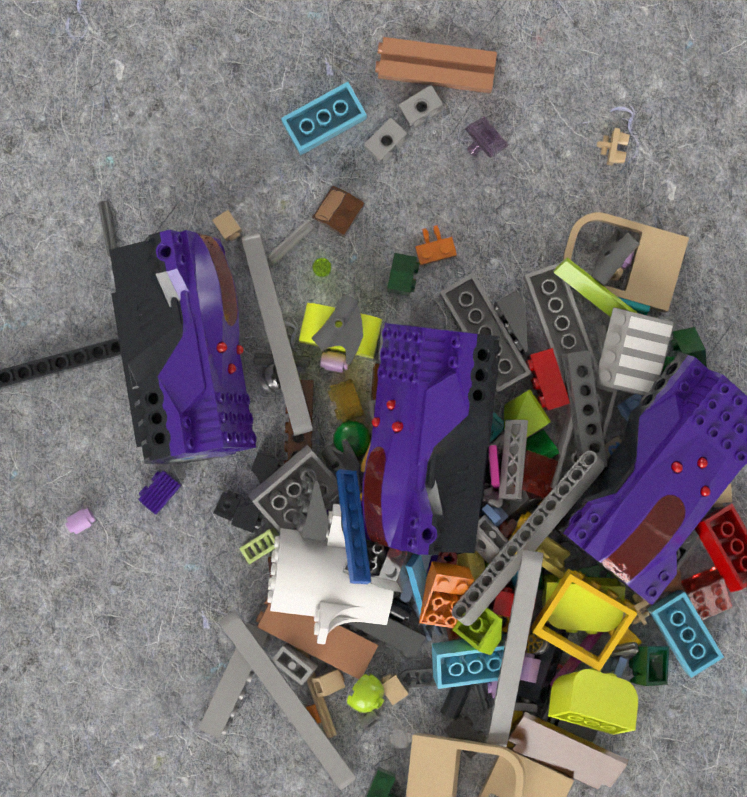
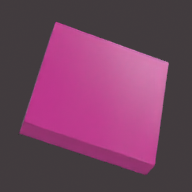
(494, 466)

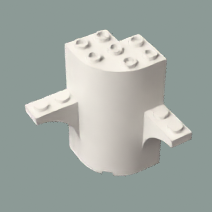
(312, 581)

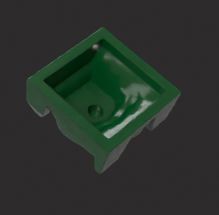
(650, 666)

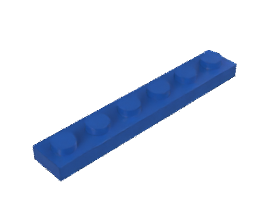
(353, 527)

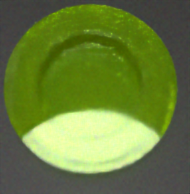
(321, 267)

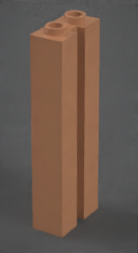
(436, 65)
(342, 647)

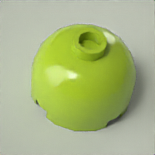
(367, 694)

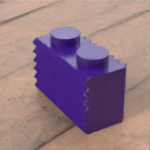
(159, 492)

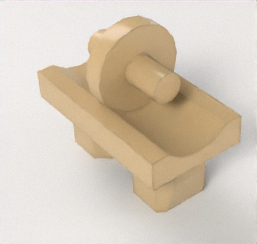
(617, 138)
(641, 606)

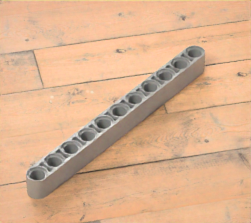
(277, 334)
(531, 529)
(515, 647)
(287, 700)

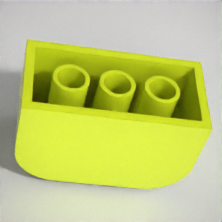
(317, 315)
(581, 608)
(595, 701)

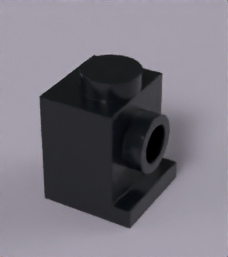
(227, 513)

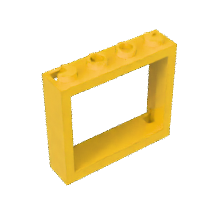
(568, 646)

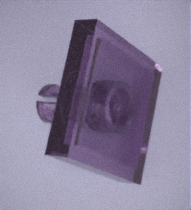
(485, 138)

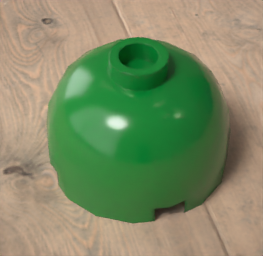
(356, 434)

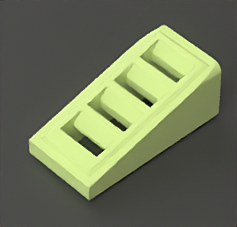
(246, 553)

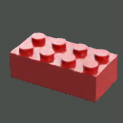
(726, 544)

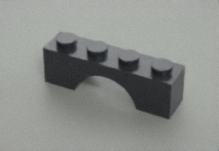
(248, 516)

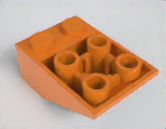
(442, 590)

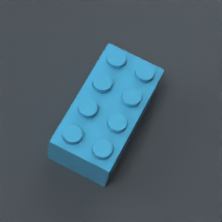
(324, 118)
(685, 632)
(461, 664)

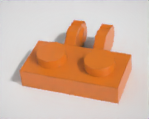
(435, 250)

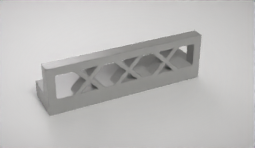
(513, 459)

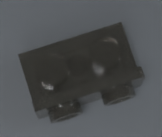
(463, 730)

